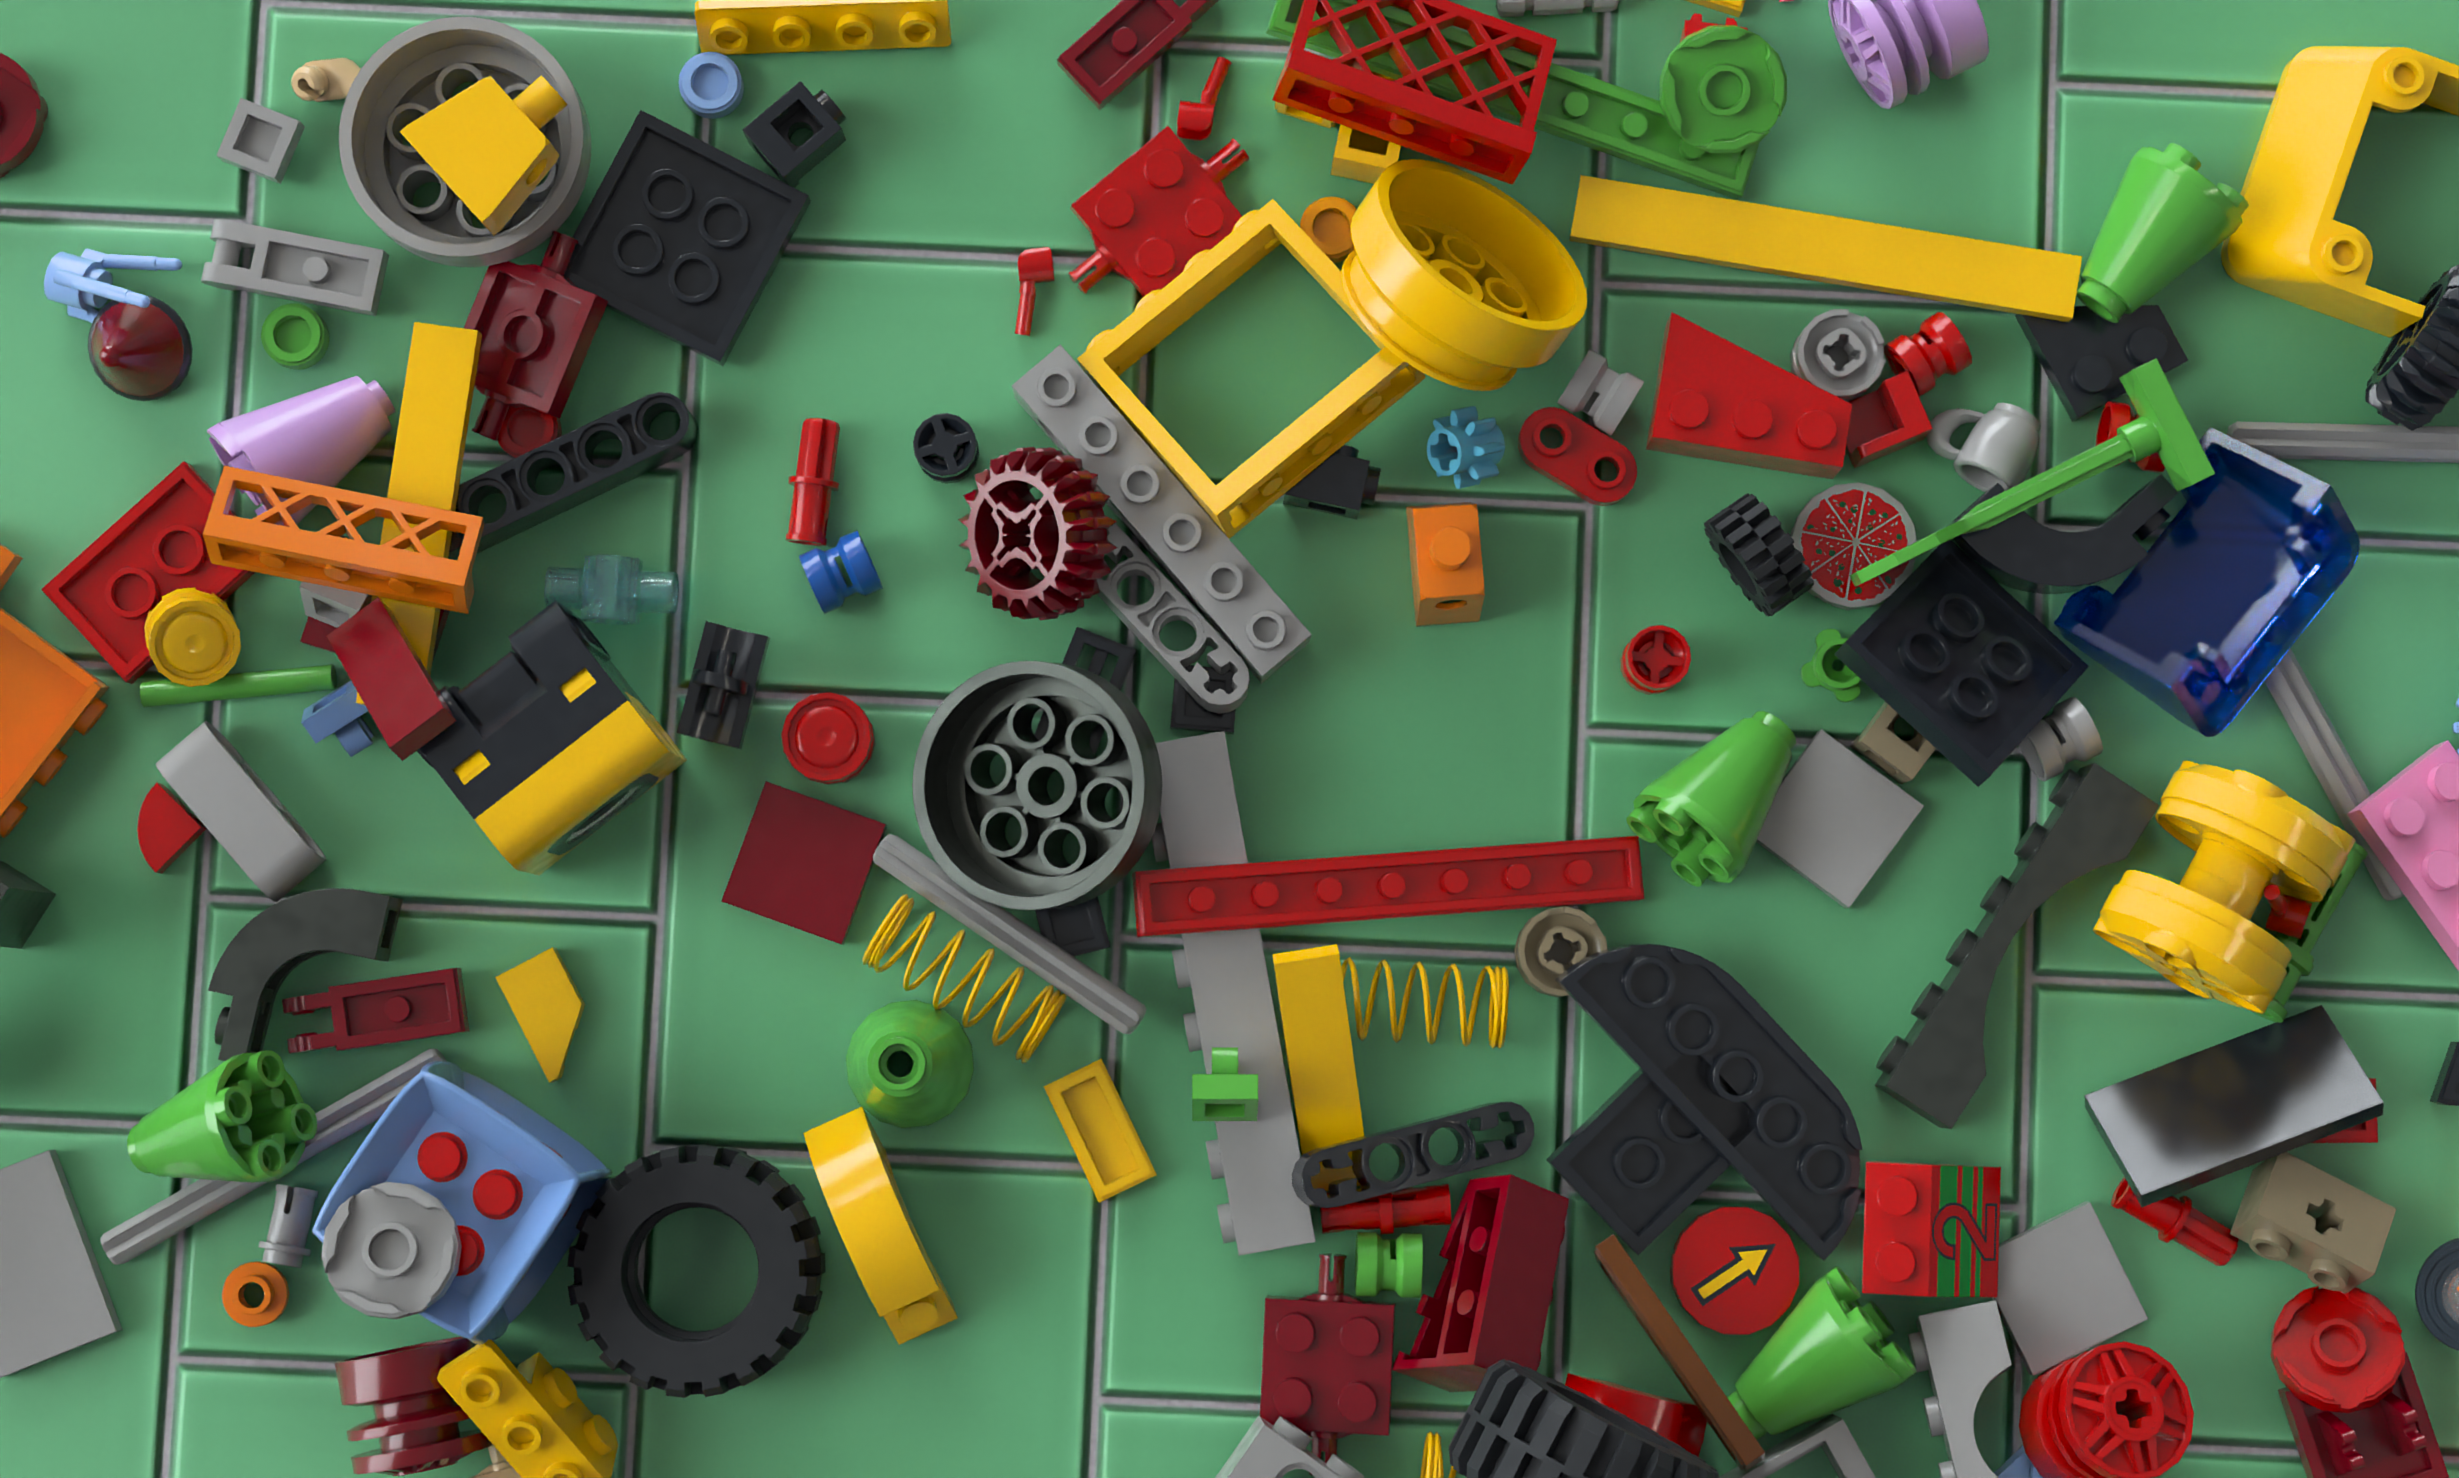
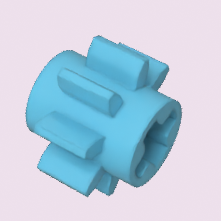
(1465, 447)

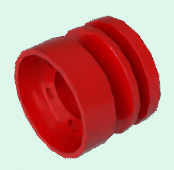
(2074, 1420)

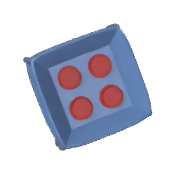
(501, 1176)

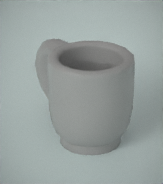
(1997, 448)

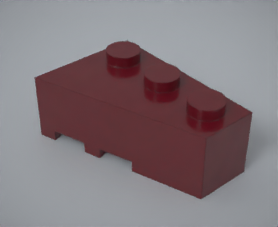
(1493, 1286)

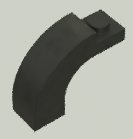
(284, 938)

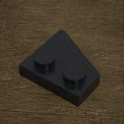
(2092, 353)

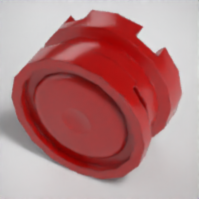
(828, 738)

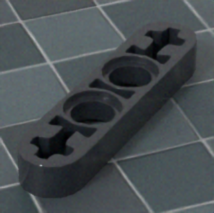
(1413, 1152)

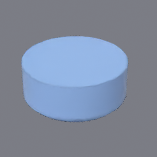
(711, 85)

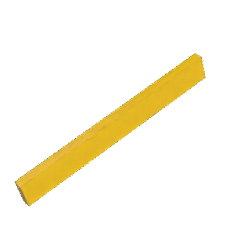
(1826, 248)

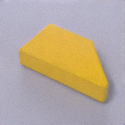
(545, 1007)

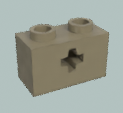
(2313, 1222)

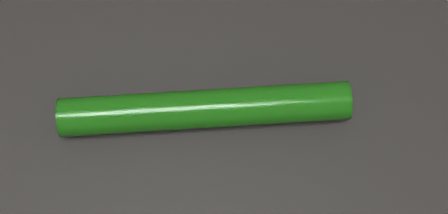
(241, 686)

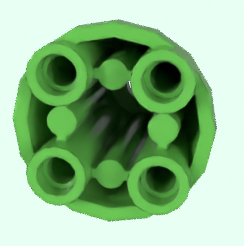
(2156, 230)
(1716, 800)
(939, 1071)
(228, 1125)
(1820, 1360)

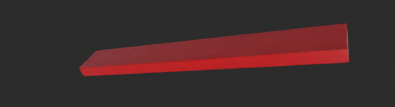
(1387, 886)

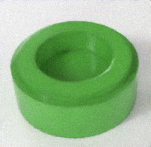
(295, 336)

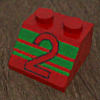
(1931, 1229)

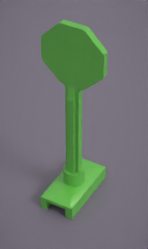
(2159, 429)

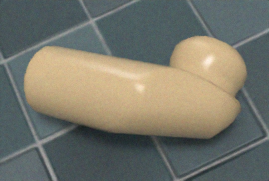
(324, 79)

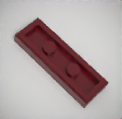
(390, 679)

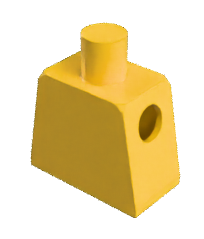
(489, 146)

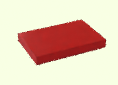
(136, 563)

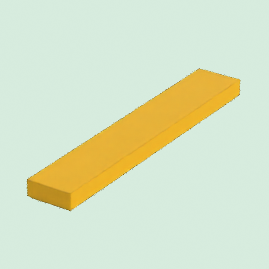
(431, 452)

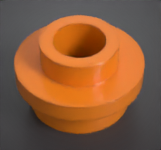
(275, 1294)

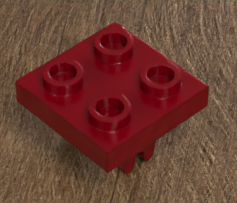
(2374, 1442)

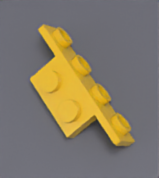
(820, 25)
(531, 1414)

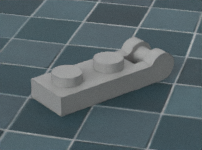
(297, 267)

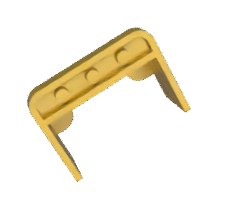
(2300, 170)

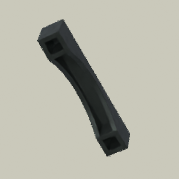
(1943, 1053)

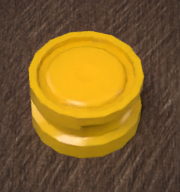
(192, 637)

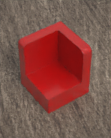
(1886, 421)

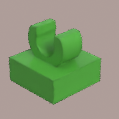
(1224, 1092)

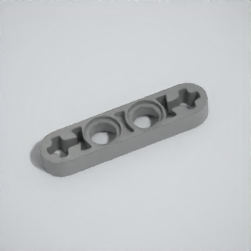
(1167, 606)

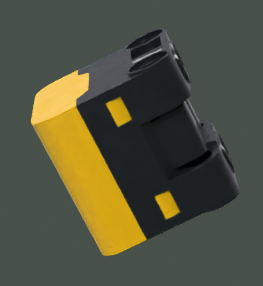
(549, 742)

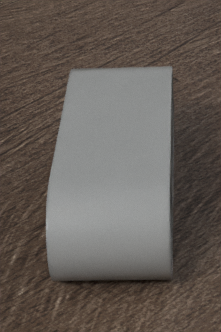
(240, 811)

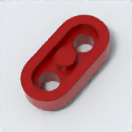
(1575, 459)

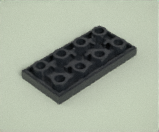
(2233, 1105)

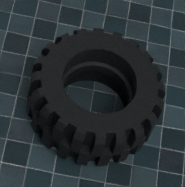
(609, 1285)
(1543, 1429)

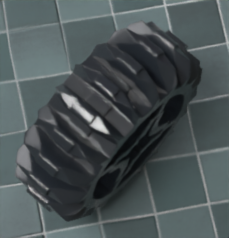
(2421, 361)

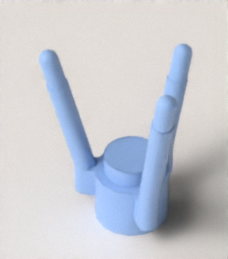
(86, 284)

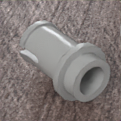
(289, 1226)

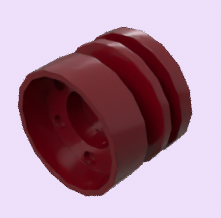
(410, 1406)

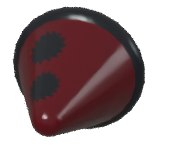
(140, 349)

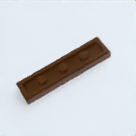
(1678, 1354)

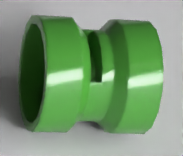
(1388, 1264)

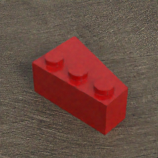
(1742, 408)

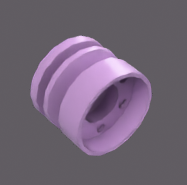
(1899, 41)

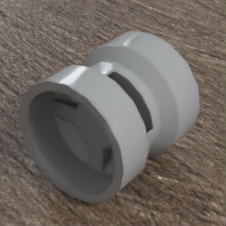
(1600, 392)
(2061, 739)

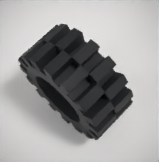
(1759, 554)

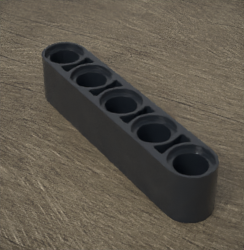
(582, 478)

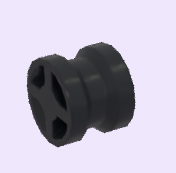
(942, 436)

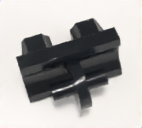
(723, 685)

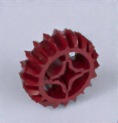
(1056, 534)

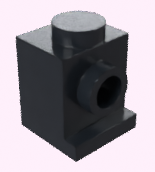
(773, 129)
(1337, 485)

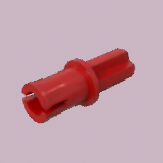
(813, 482)
(2180, 1222)

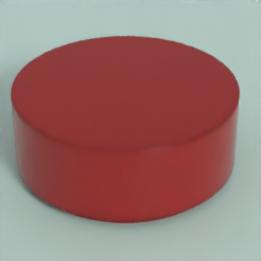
(526, 430)

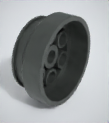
(967, 813)

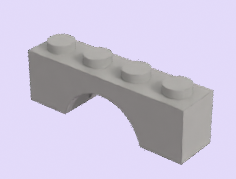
(1962, 1355)

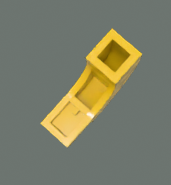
(877, 1226)

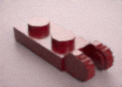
(1127, 44)
(384, 1011)

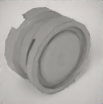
(1839, 353)

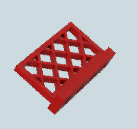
(1405, 108)

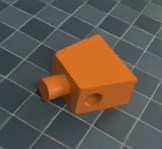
(1446, 563)

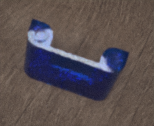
(2220, 587)

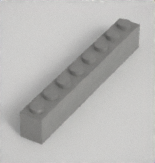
(1231, 1004)

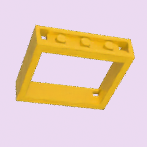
(1301, 444)

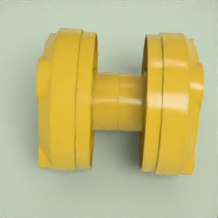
(2243, 841)

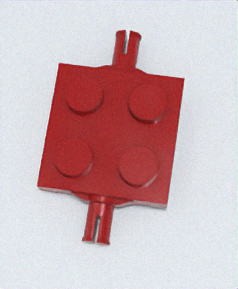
(1156, 213)

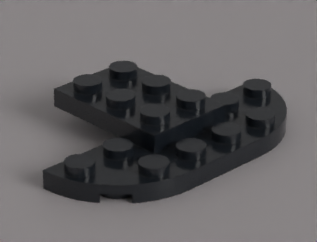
(1708, 1094)

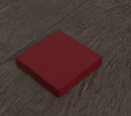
(804, 863)

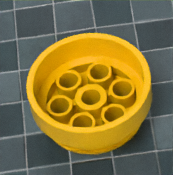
(1459, 276)

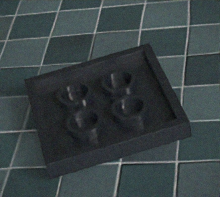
(683, 237)
(1962, 661)

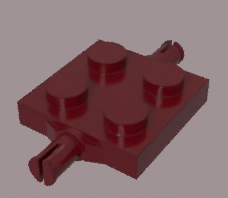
(532, 335)
(1328, 1361)

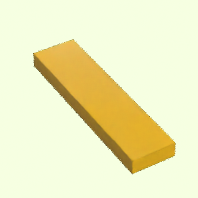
(1319, 1052)

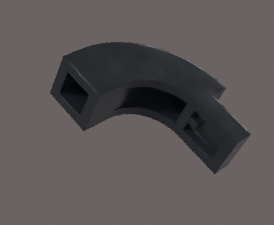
(2058, 562)

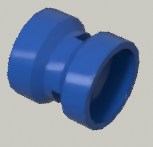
(827, 578)

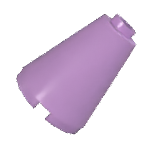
(306, 436)

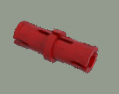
(1392, 1210)

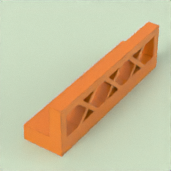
(338, 561)

